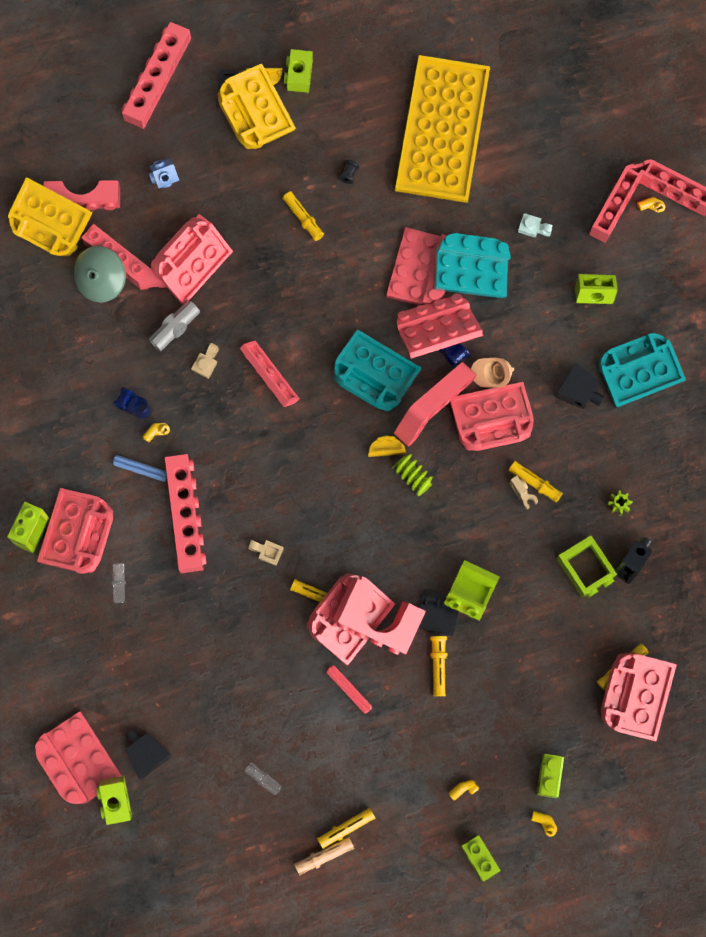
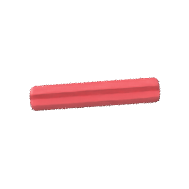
(349, 689)

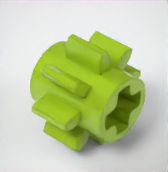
(616, 506)

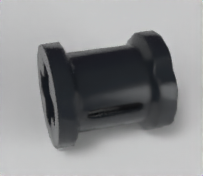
(348, 171)

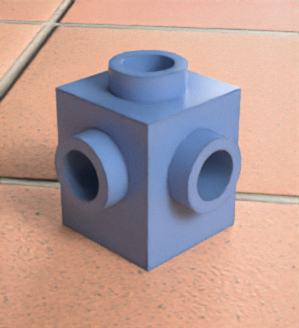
(163, 173)

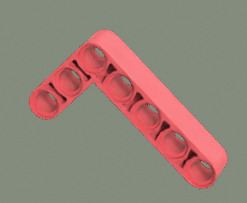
(433, 402)

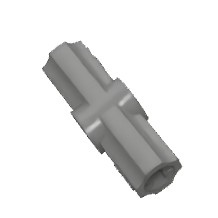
(174, 325)

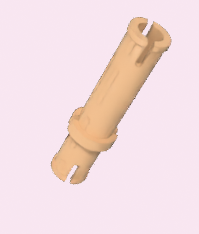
(323, 856)

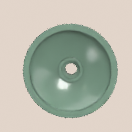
(108, 272)

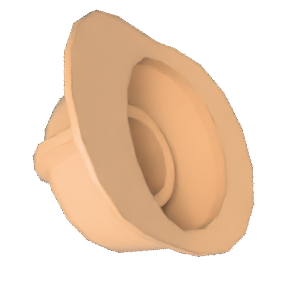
(492, 372)

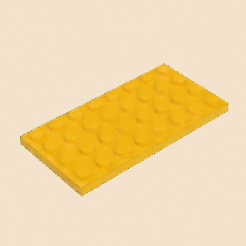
(442, 129)

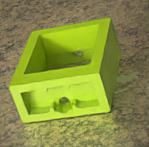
(31, 529)
(577, 549)

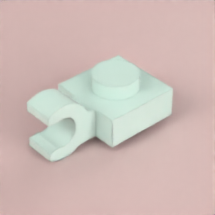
(531, 226)

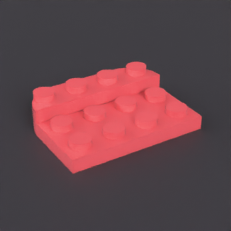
(190, 258)
(414, 269)
(437, 325)
(493, 417)
(76, 532)
(338, 641)
(637, 695)
(75, 760)

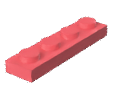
(269, 373)

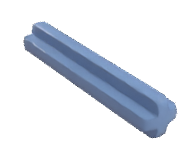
(140, 468)

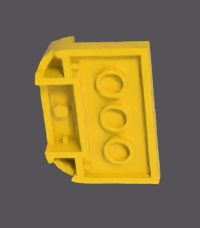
(254, 108)
(47, 219)

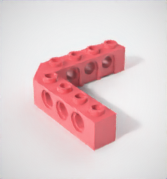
(656, 178)
(135, 270)

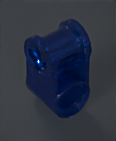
(453, 351)
(129, 402)

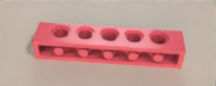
(140, 115)
(174, 466)

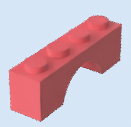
(105, 195)

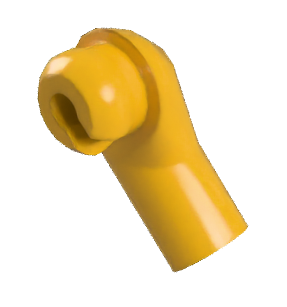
(651, 203)
(156, 429)
(462, 787)
(547, 823)

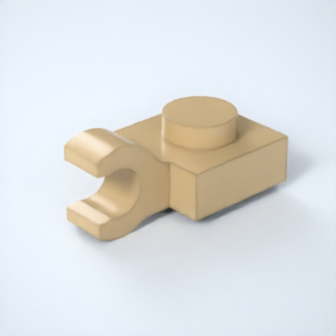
(205, 364)
(519, 487)
(268, 552)

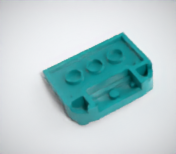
(472, 265)
(640, 368)
(374, 372)

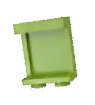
(471, 590)

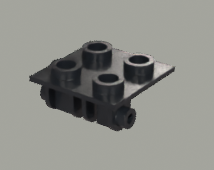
(438, 616)

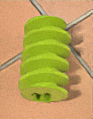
(413, 474)

